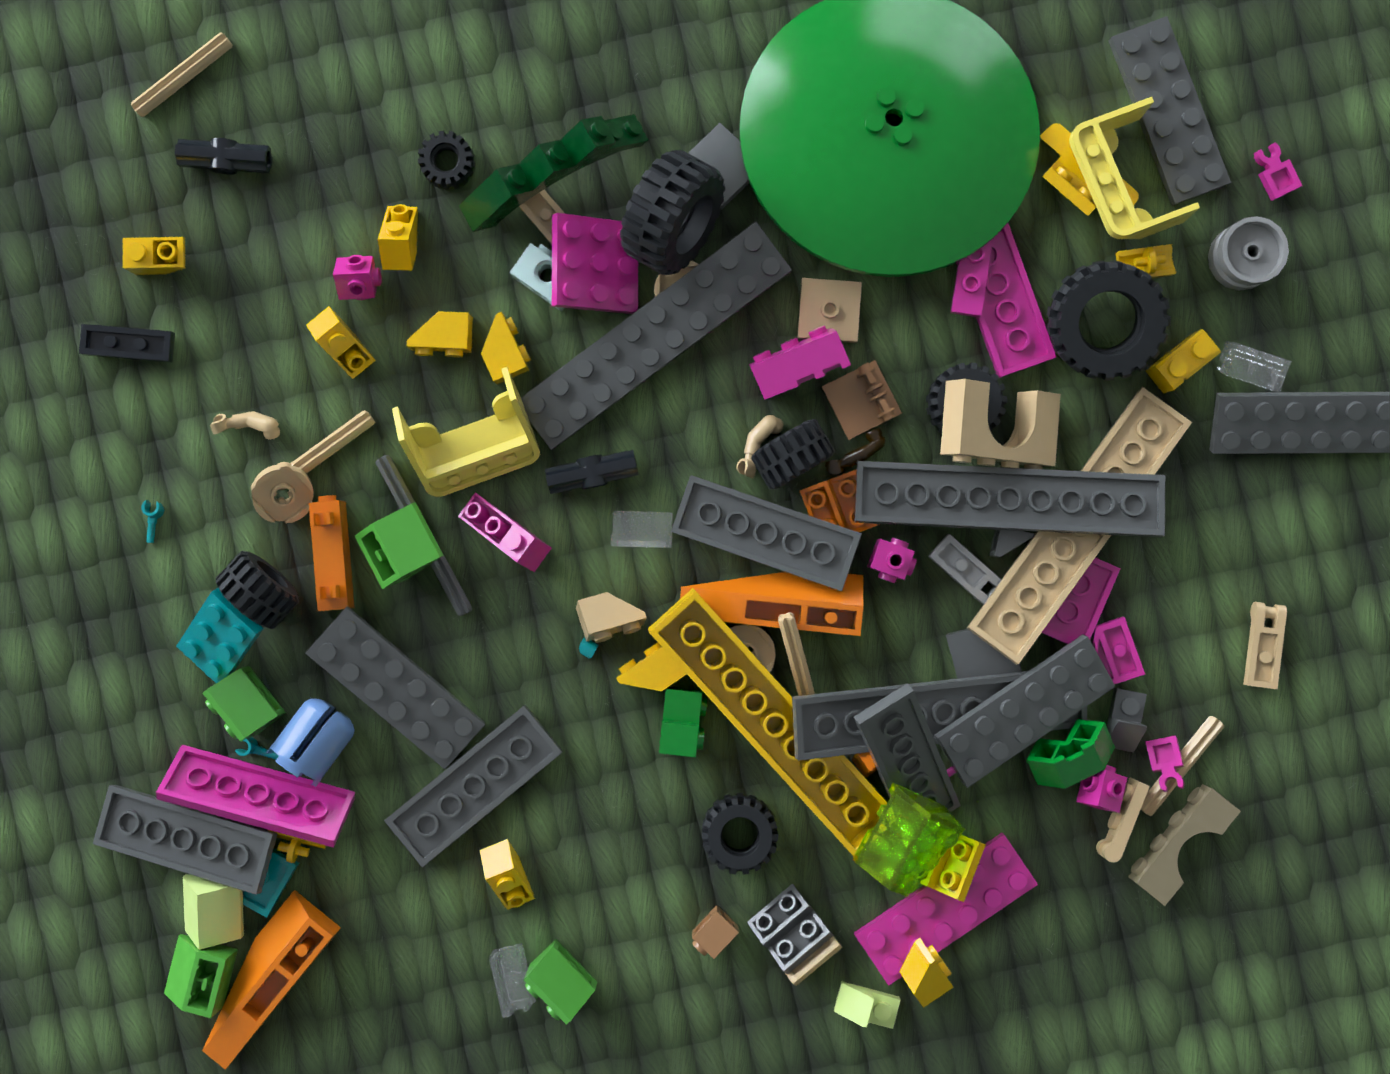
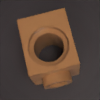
(714, 932)

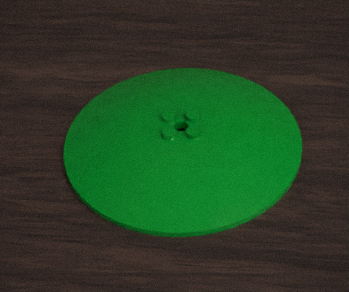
(876, 191)

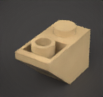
(607, 615)

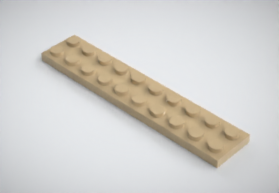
(1056, 561)

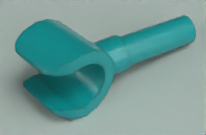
(152, 518)
(587, 648)
(254, 748)

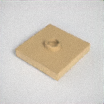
(830, 304)

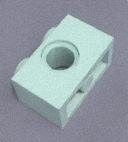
(529, 269)

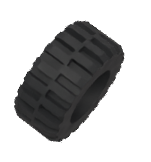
(672, 212)
(1144, 338)

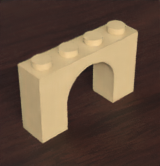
(968, 433)

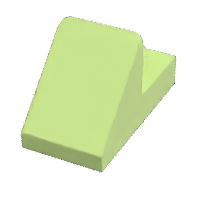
(866, 1005)

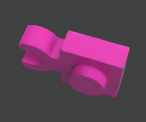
(1278, 176)
(1166, 757)

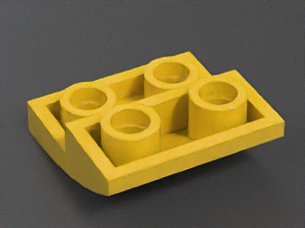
(956, 868)

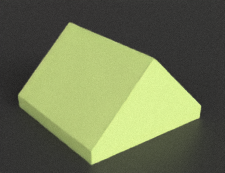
(212, 912)

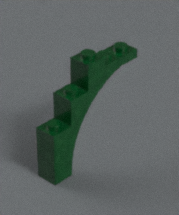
(548, 163)

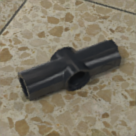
(223, 156)
(591, 472)

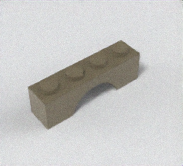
(1158, 869)

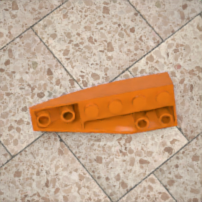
(765, 597)
(269, 972)

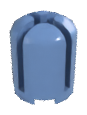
(294, 740)

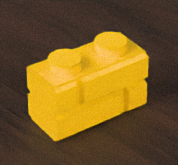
(1183, 361)

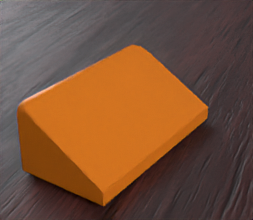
(864, 763)

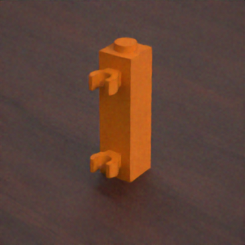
(331, 554)

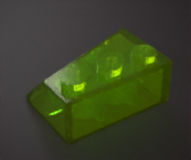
(907, 840)

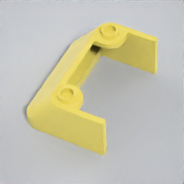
(1093, 148)
(472, 451)

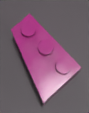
(799, 361)

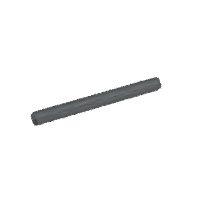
(441, 566)

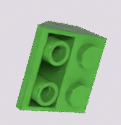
(399, 545)
(243, 704)
(200, 977)
(559, 982)

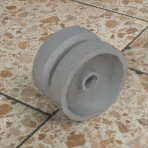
(1248, 253)

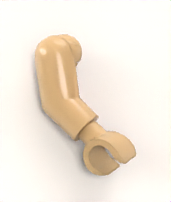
(251, 419)
(755, 438)

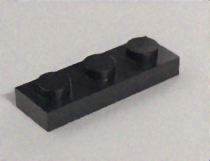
(126, 343)

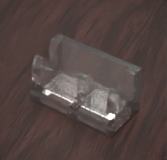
(1253, 366)
(508, 971)

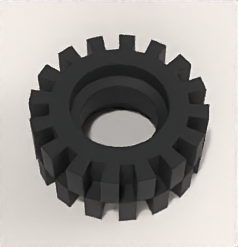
(438, 144)

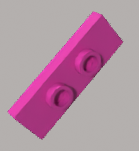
(971, 283)

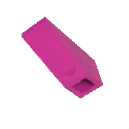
(504, 532)

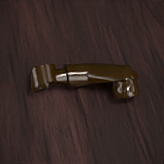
(876, 442)

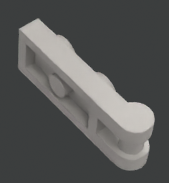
(964, 568)

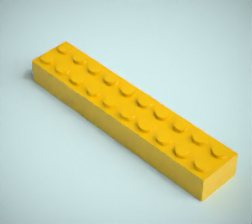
(765, 716)

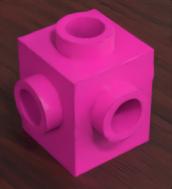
(356, 277)
(881, 559)
(1103, 790)

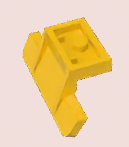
(1066, 174)

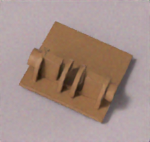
(861, 400)

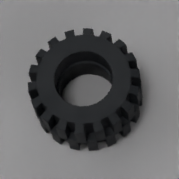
(973, 372)
(792, 454)
(257, 589)
(746, 858)

